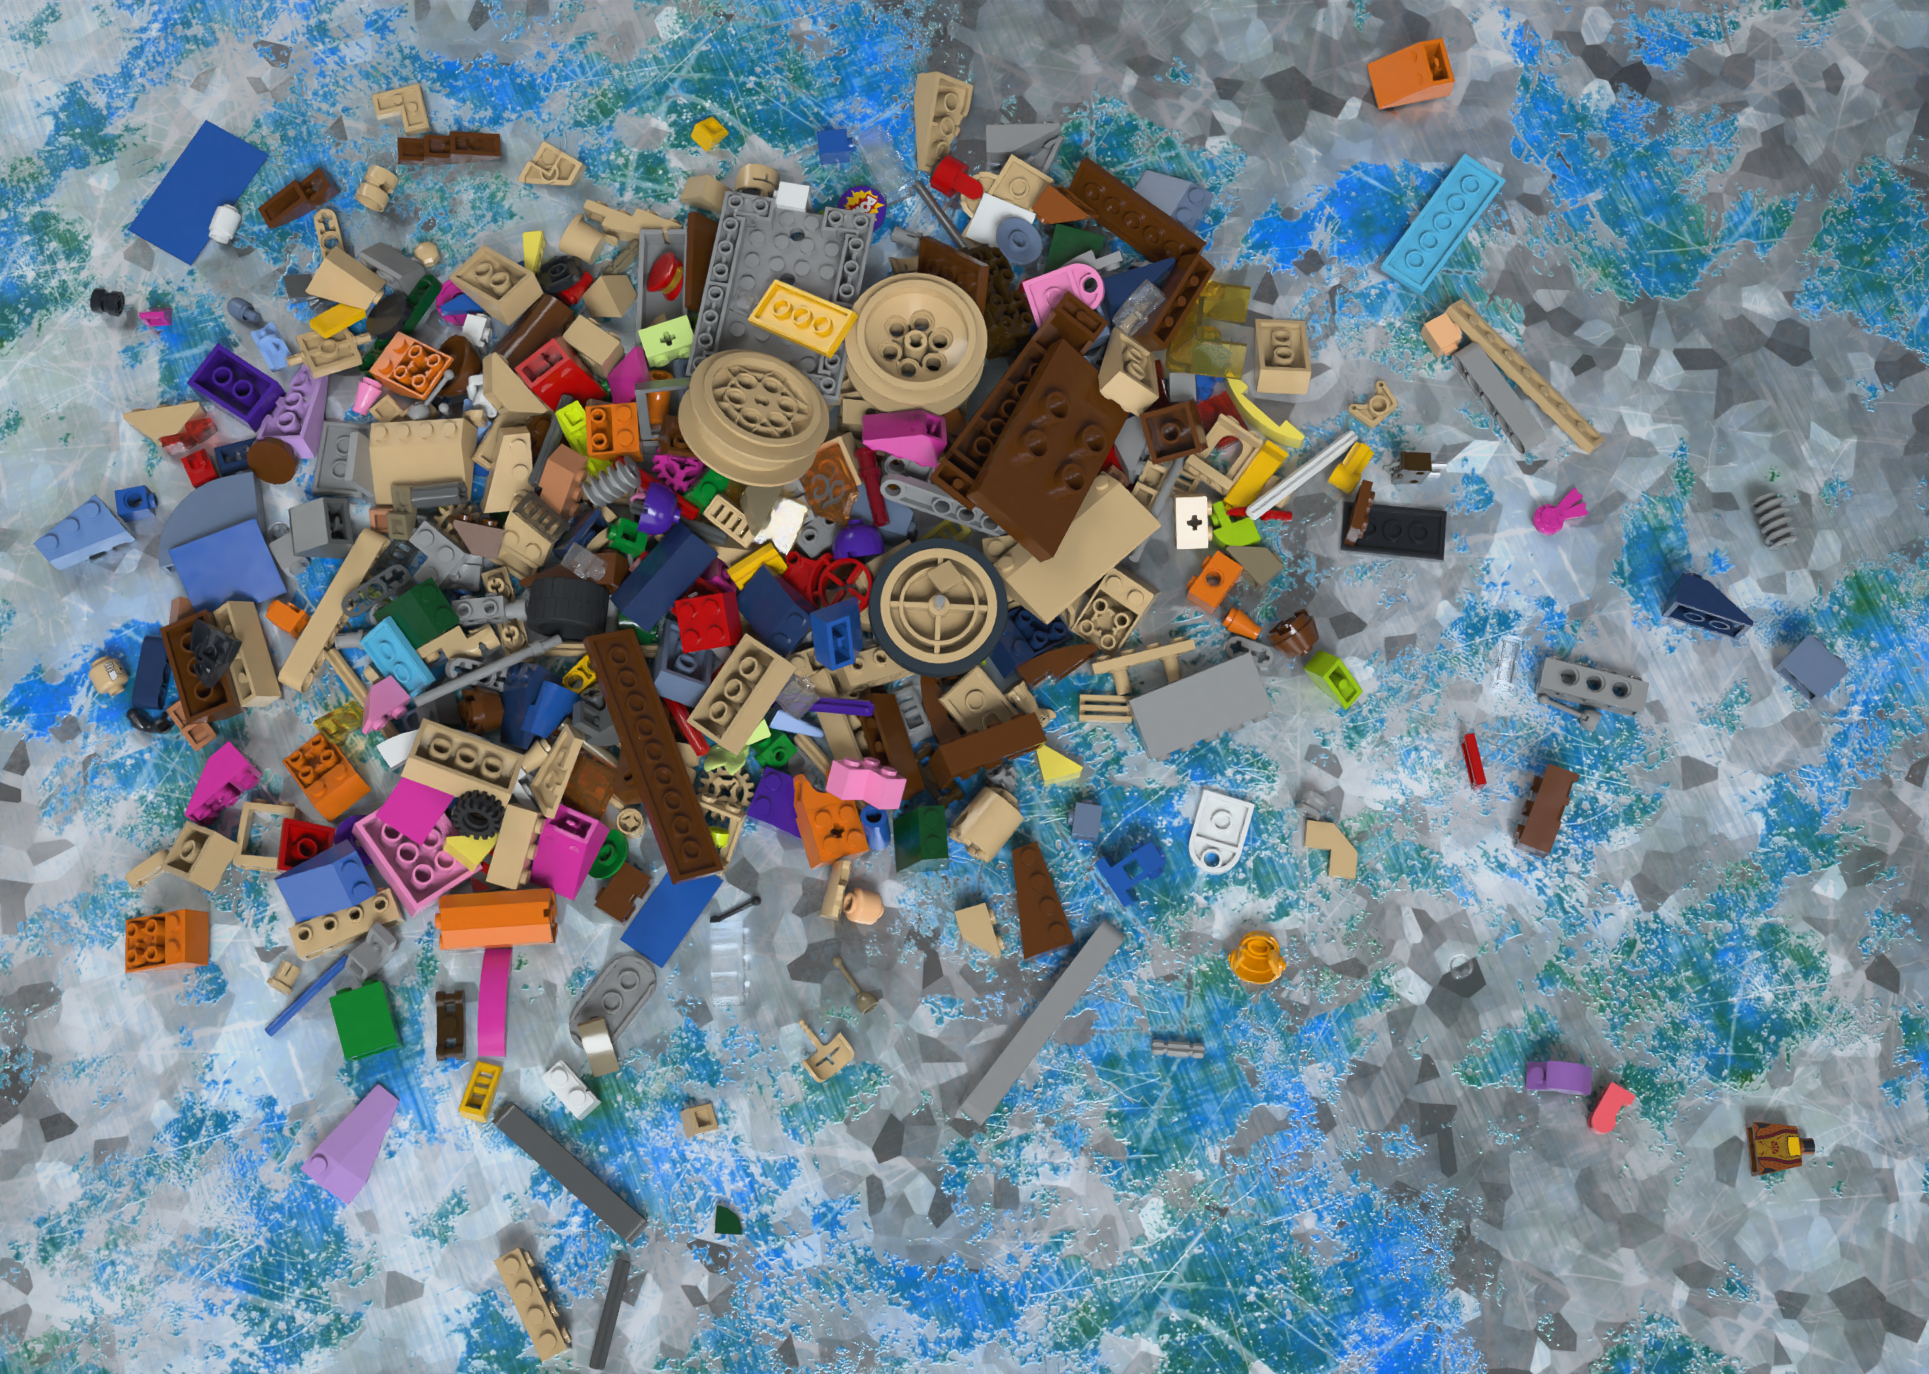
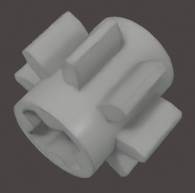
(1001, 777)

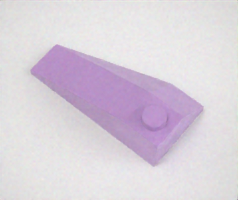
(299, 414)
(348, 1153)

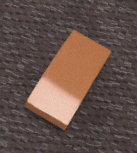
(196, 734)

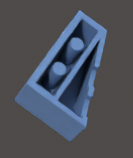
(83, 534)

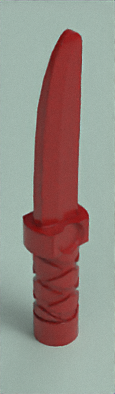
(1270, 514)

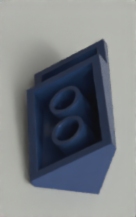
(663, 576)

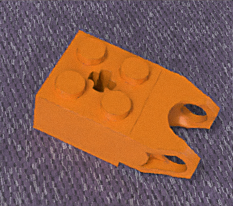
(826, 814)

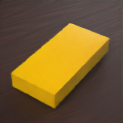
(336, 319)

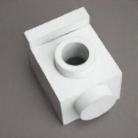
(478, 331)

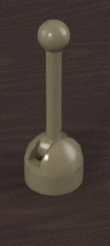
(865, 1000)

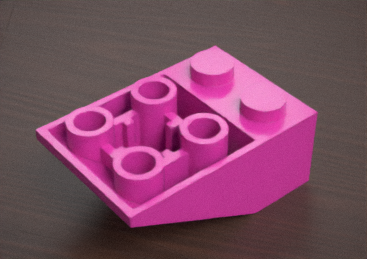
(907, 435)
(221, 783)
(567, 851)

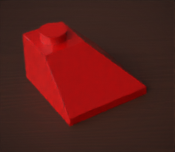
(302, 842)

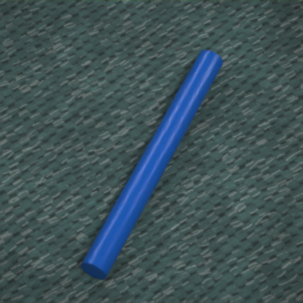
(306, 996)

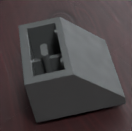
(321, 528)

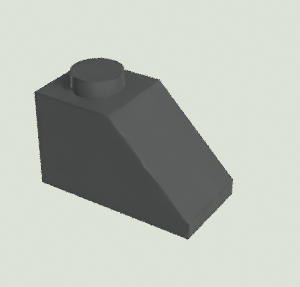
(441, 710)

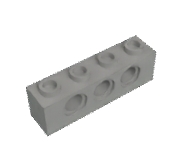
(1603, 698)

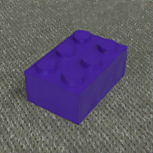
(236, 387)

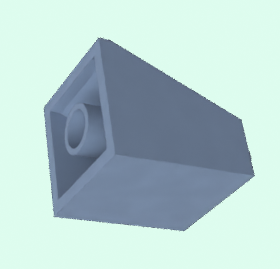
(902, 522)

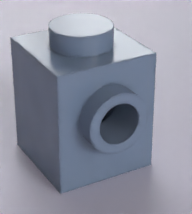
(1085, 820)

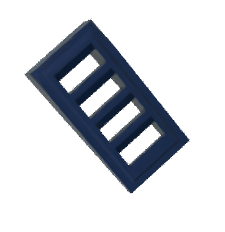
(230, 450)

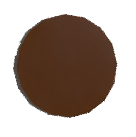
(272, 460)

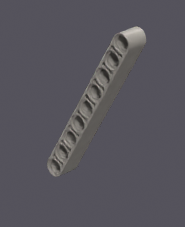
(1042, 1023)

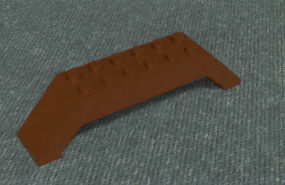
(968, 452)

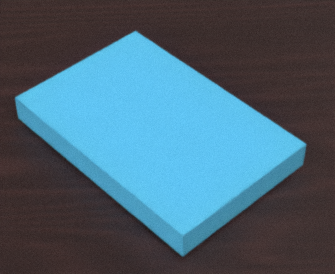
(397, 657)

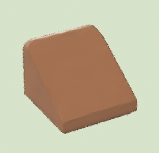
(378, 518)

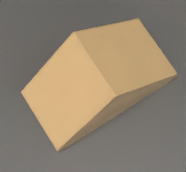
(704, 193)

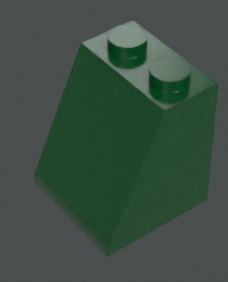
(1070, 243)
(420, 613)
(921, 840)

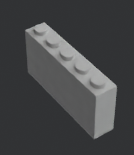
(1199, 707)

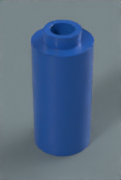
(876, 827)

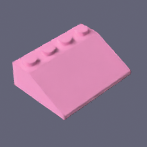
(413, 871)

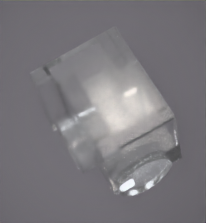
(584, 563)

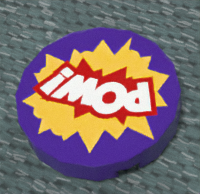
(864, 200)

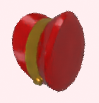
(666, 276)

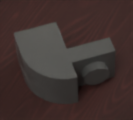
(596, 725)

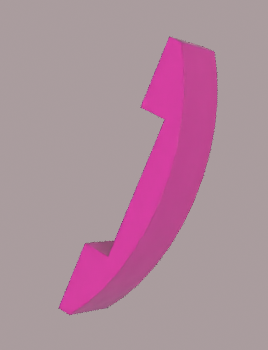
(493, 1002)

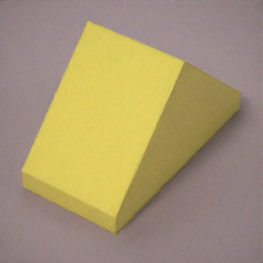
(1056, 767)
(468, 850)

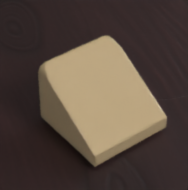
(945, 577)
(699, 1120)

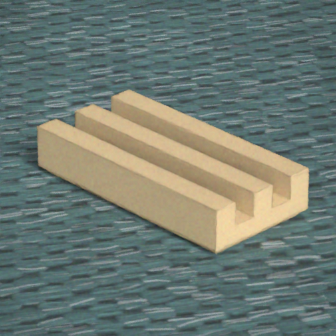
(1104, 708)

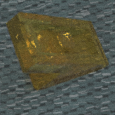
(340, 723)

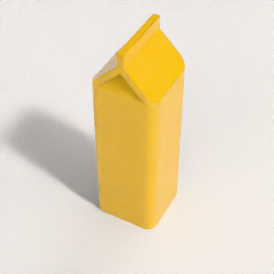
(1254, 477)

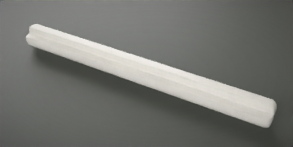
(1301, 475)

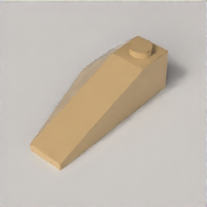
(939, 108)

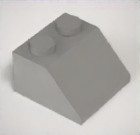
(394, 267)

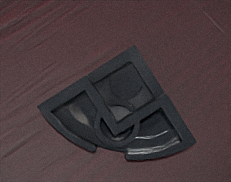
(213, 651)

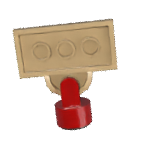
(1015, 184)

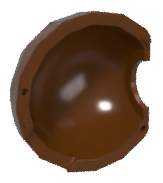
(465, 364)

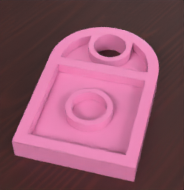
(1048, 289)

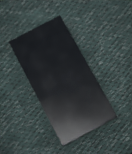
(1398, 533)

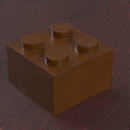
(1173, 431)

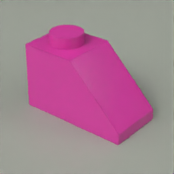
(718, 575)

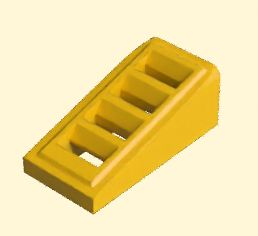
(489, 1094)

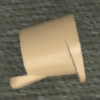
(584, 240)

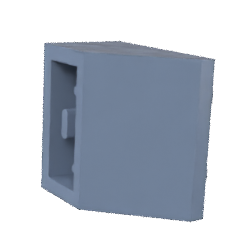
(1812, 669)

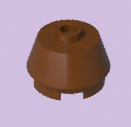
(1294, 635)
(481, 710)

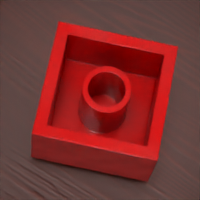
(709, 622)

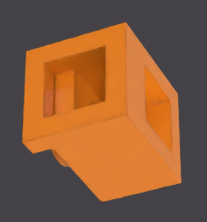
(287, 618)

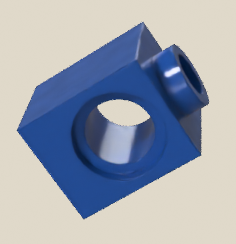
(127, 497)

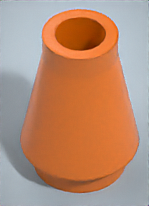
(1239, 623)

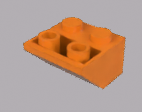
(613, 432)

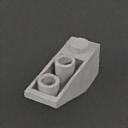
(1017, 139)

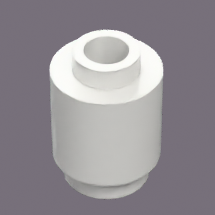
(224, 223)

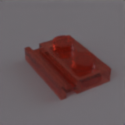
(1210, 411)

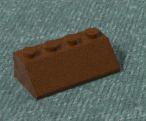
(198, 701)

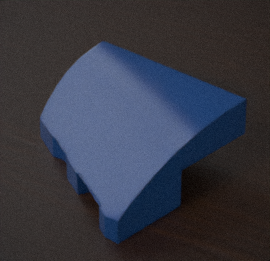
(550, 709)

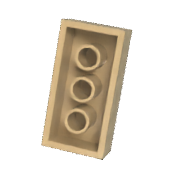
(741, 694)

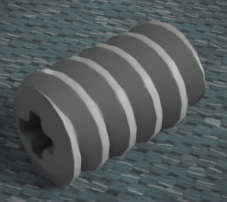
(614, 484)
(1774, 520)

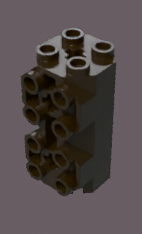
(1006, 311)

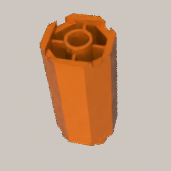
(497, 919)

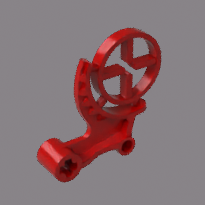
(804, 574)

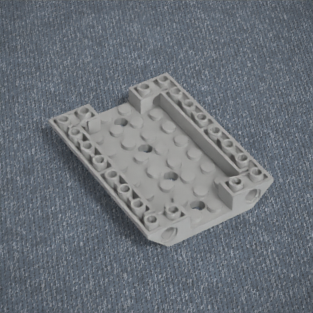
(757, 248)

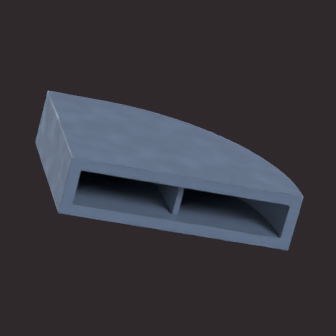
(211, 510)

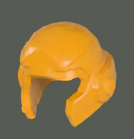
(1257, 958)

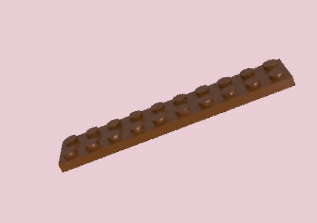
(653, 756)

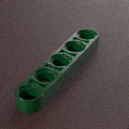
(423, 297)

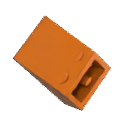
(1412, 74)
(410, 367)
(326, 776)
(167, 941)

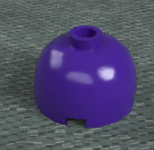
(659, 510)
(857, 541)

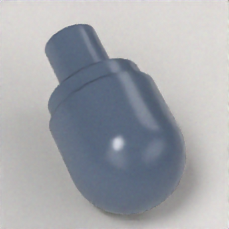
(242, 310)

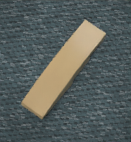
(1150, 482)

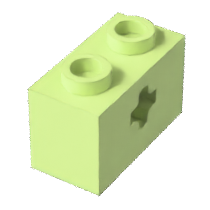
(656, 336)

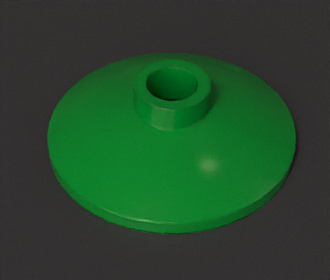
(611, 855)

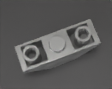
(1131, 448)

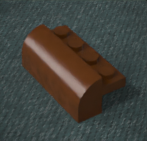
(534, 329)

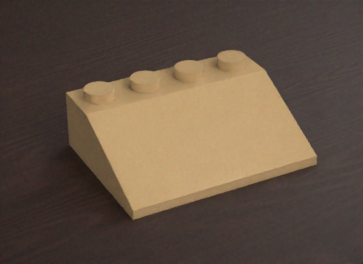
(421, 454)

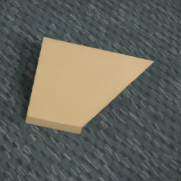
(609, 296)

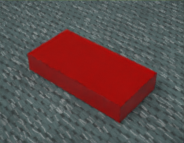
(1473, 761)

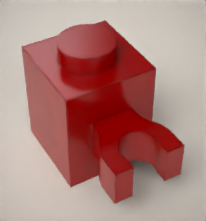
(200, 468)

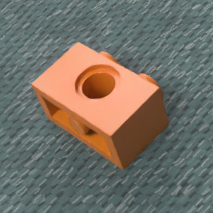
(1209, 596)

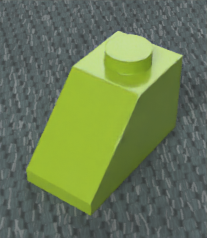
(1333, 678)

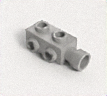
(487, 608)

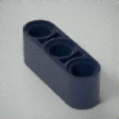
(151, 675)

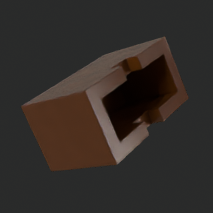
(622, 892)

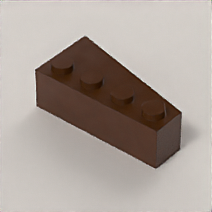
(986, 748)
(1040, 913)

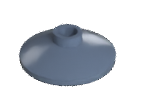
(1019, 240)

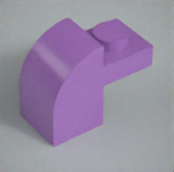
(1559, 1077)

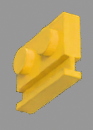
(746, 569)

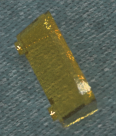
(1199, 347)

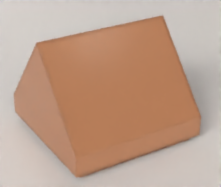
(180, 609)

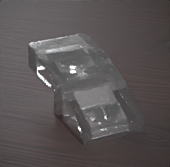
(1137, 307)

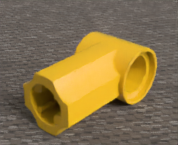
(1349, 471)

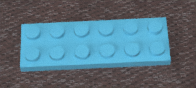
(1442, 224)

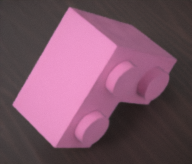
(866, 781)

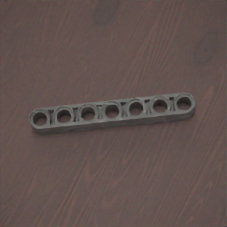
(571, 1172)

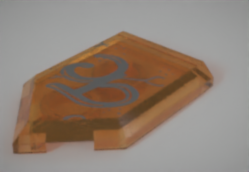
(830, 486)

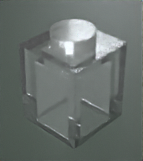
(797, 696)

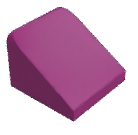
(156, 316)

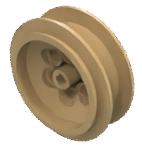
(901, 306)
(753, 418)

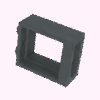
(641, 389)

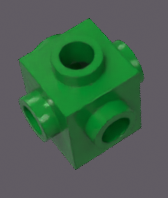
(773, 750)

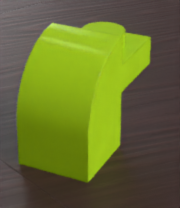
(1235, 534)

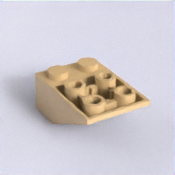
(1115, 610)

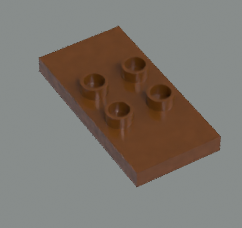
(1048, 452)

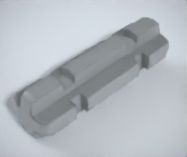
(1178, 1048)

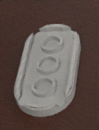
(617, 995)

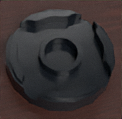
(560, 274)
(388, 316)

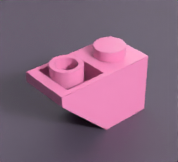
(383, 703)

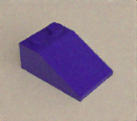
(774, 804)

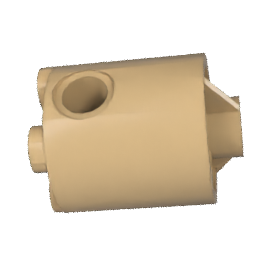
(987, 823)

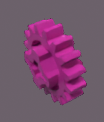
(673, 476)

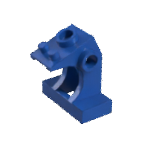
(1149, 858)

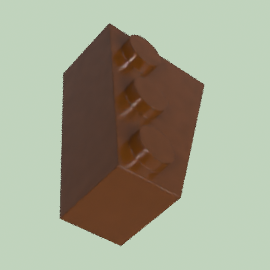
(1544, 810)

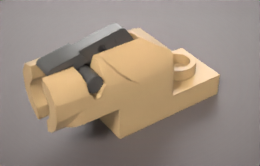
(475, 646)

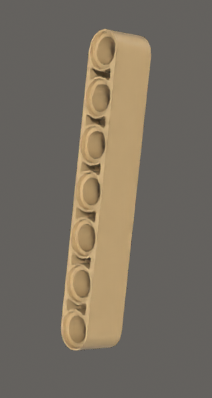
(328, 617)

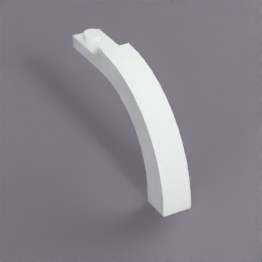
(397, 749)

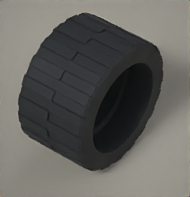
(567, 608)

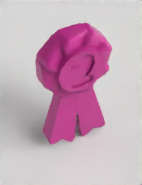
(1550, 519)

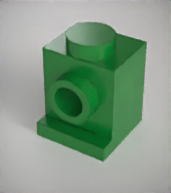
(634, 540)

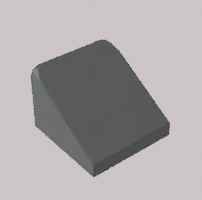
(296, 287)

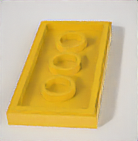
(803, 318)

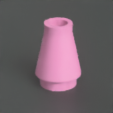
(367, 394)

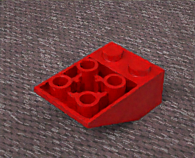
(559, 371)

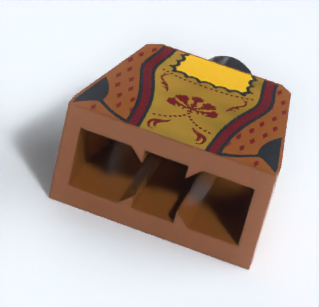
(1775, 1147)

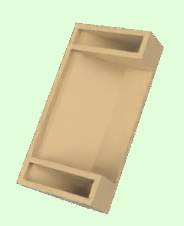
(1099, 537)

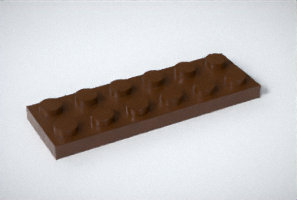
(1133, 216)

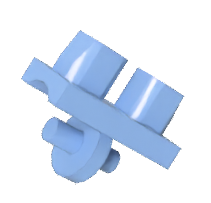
(271, 347)

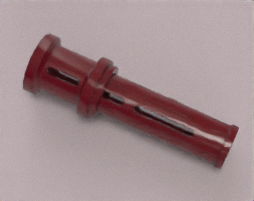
(871, 476)

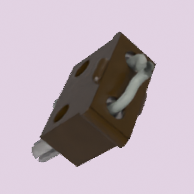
(1414, 468)

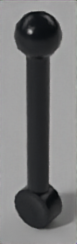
(755, 901)

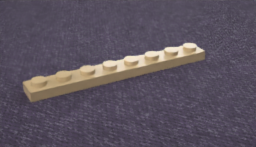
(1525, 376)

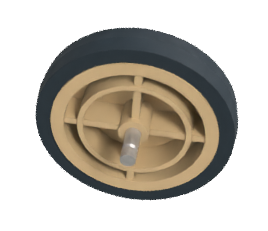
(935, 631)

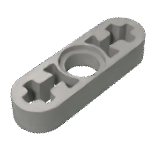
(467, 663)

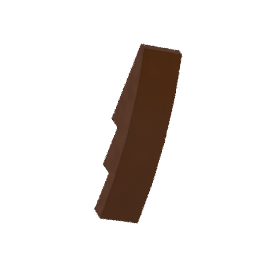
(451, 149)

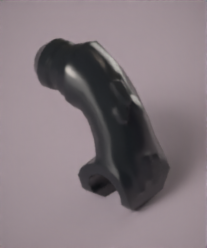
(144, 724)

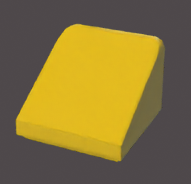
(708, 133)

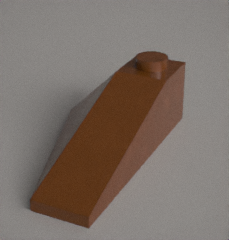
(614, 575)

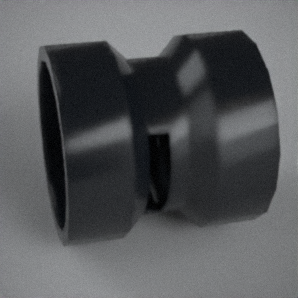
(104, 301)

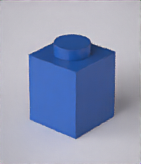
(834, 146)

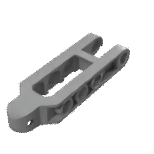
(922, 494)

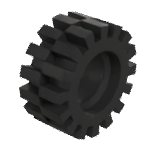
(479, 804)

